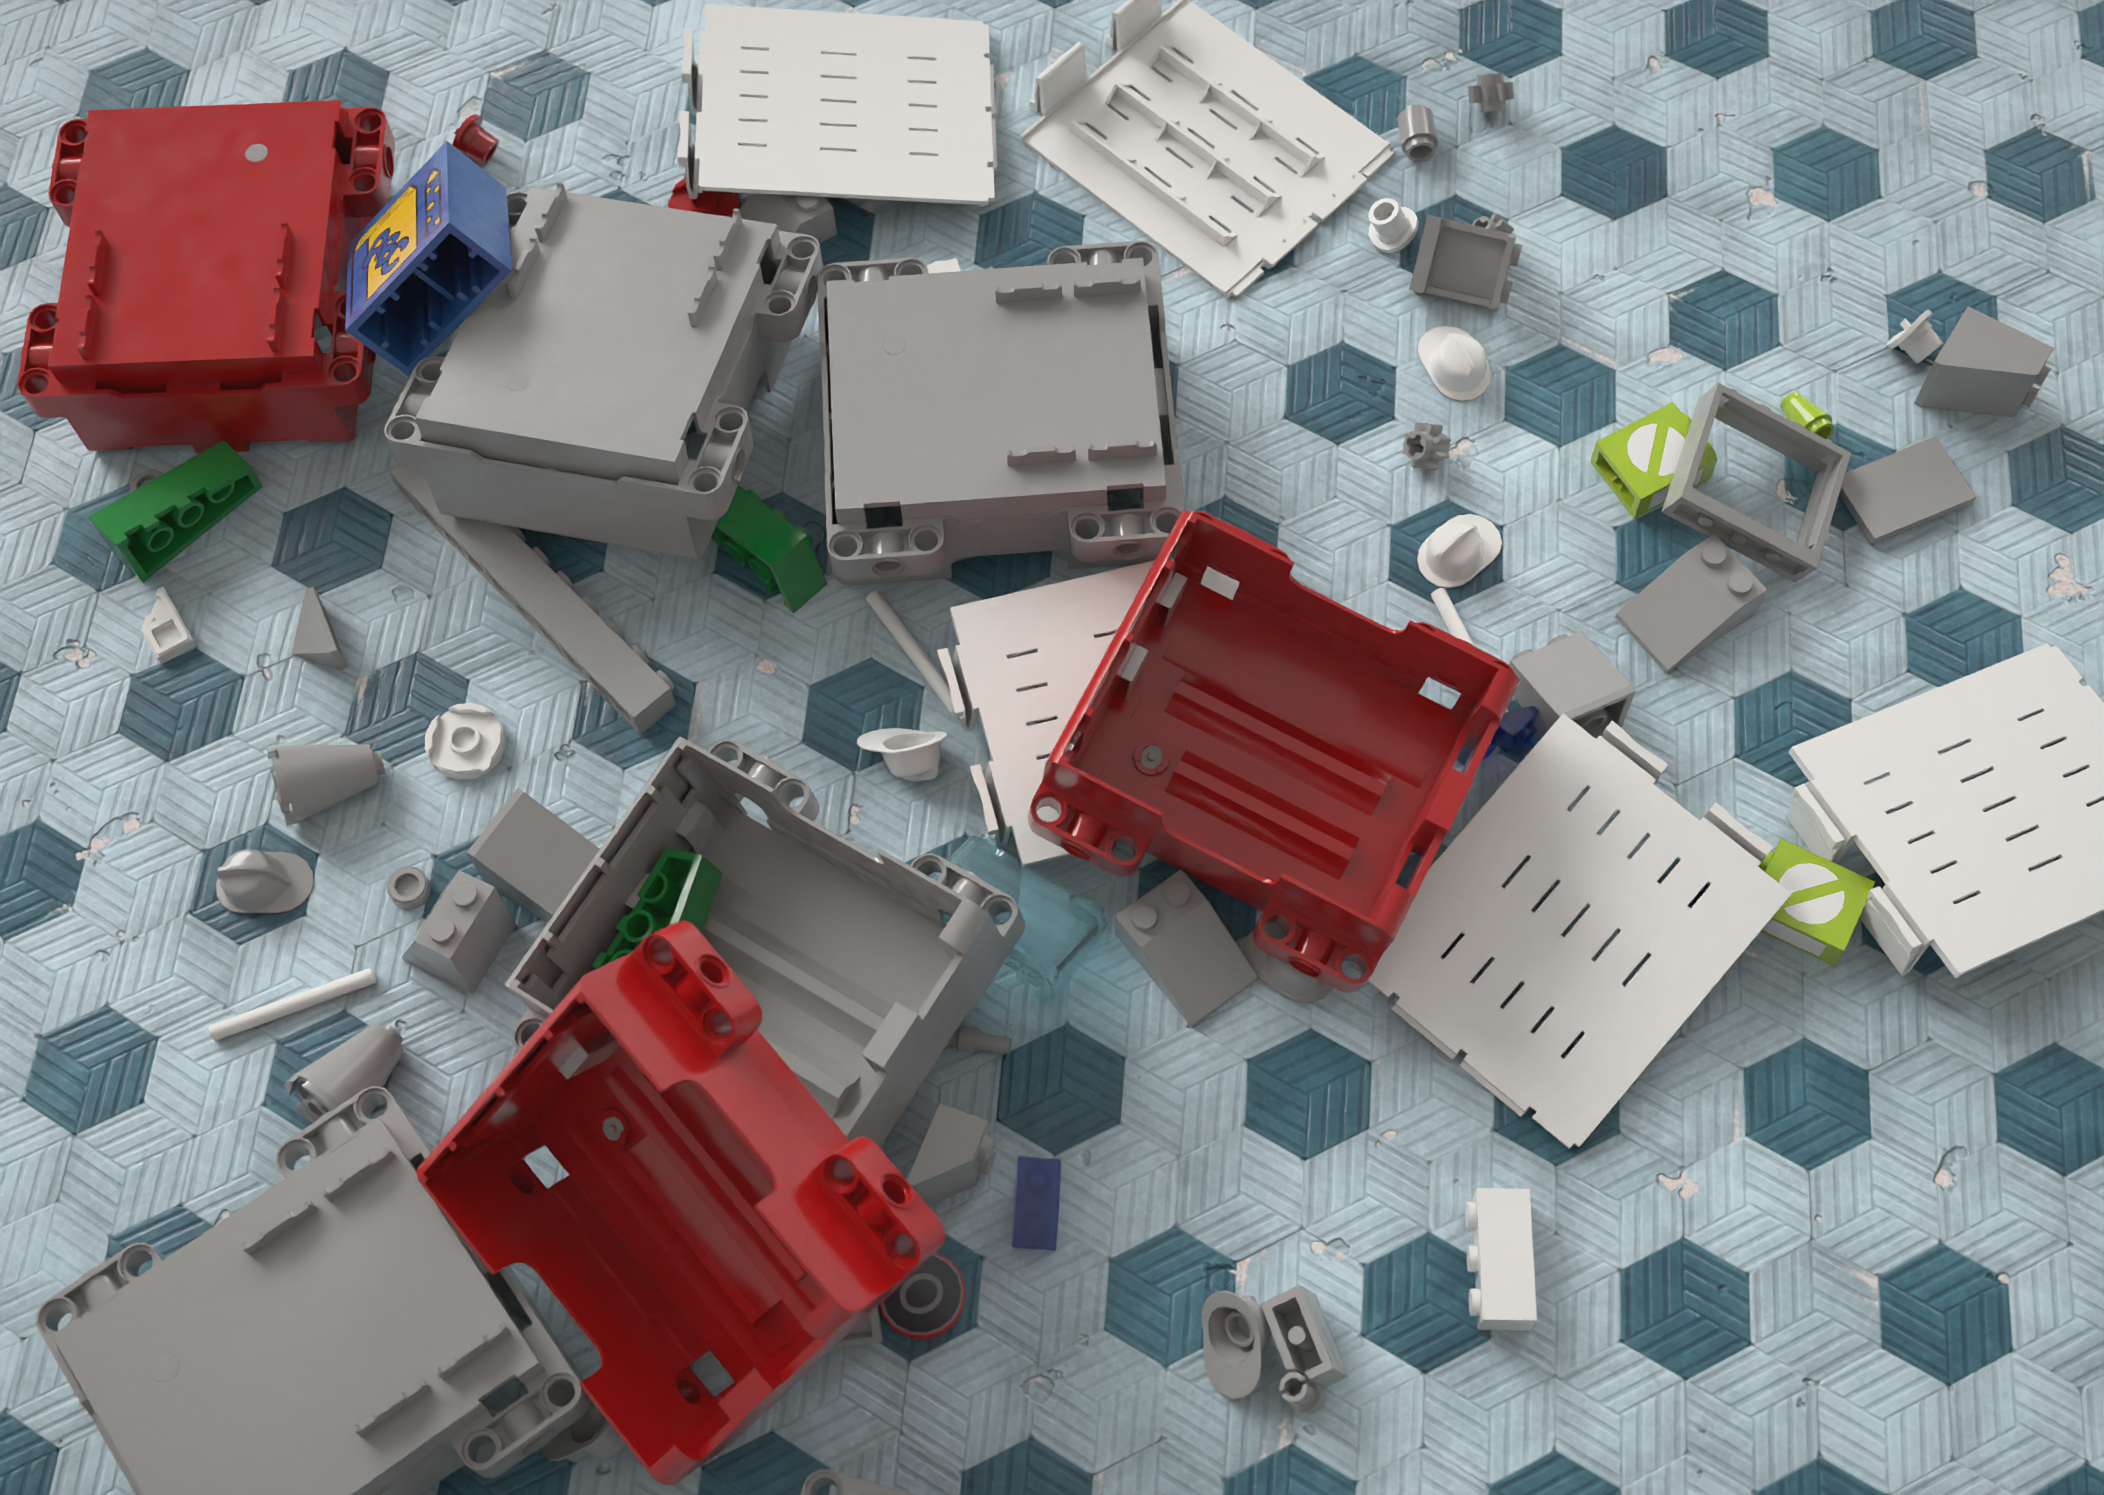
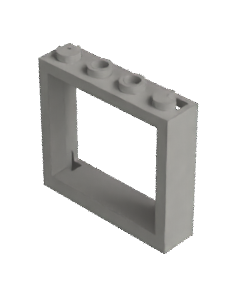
(1734, 528)

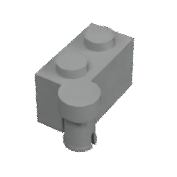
(1304, 1348)

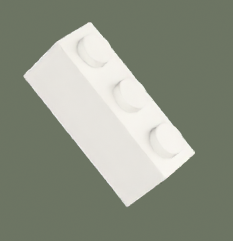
(1501, 1259)

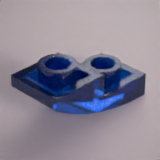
(1515, 728)
(1036, 1203)

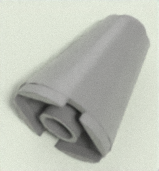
(321, 776)
(346, 1070)

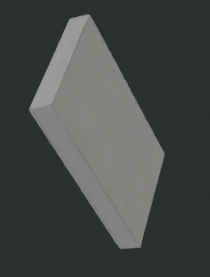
(1904, 490)

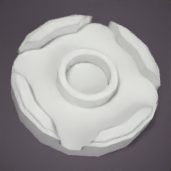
(465, 741)

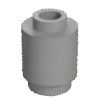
(1417, 132)

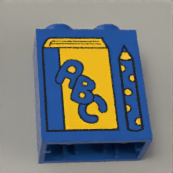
(427, 259)

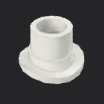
(1391, 225)
(1917, 339)

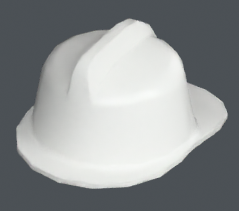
(1455, 362)
(1459, 550)
(906, 751)

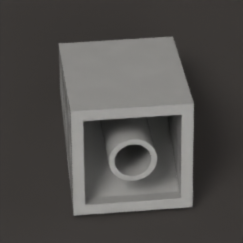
(1986, 369)
(1572, 680)
(531, 855)
(462, 933)

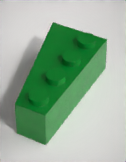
(175, 509)
(771, 547)
(675, 891)

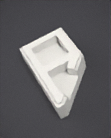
(166, 629)

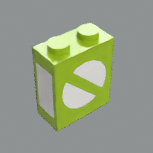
(1643, 458)
(1822, 902)

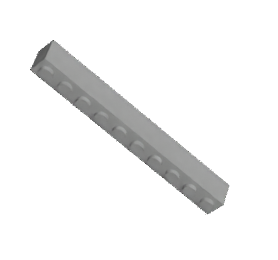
(551, 607)

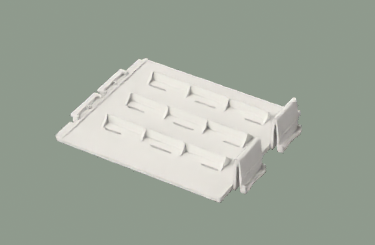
(839, 106)
(1271, 133)
(1061, 626)
(1905, 745)
(1619, 1022)

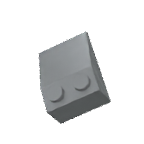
(1692, 603)
(1184, 948)

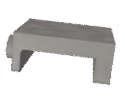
(1465, 262)

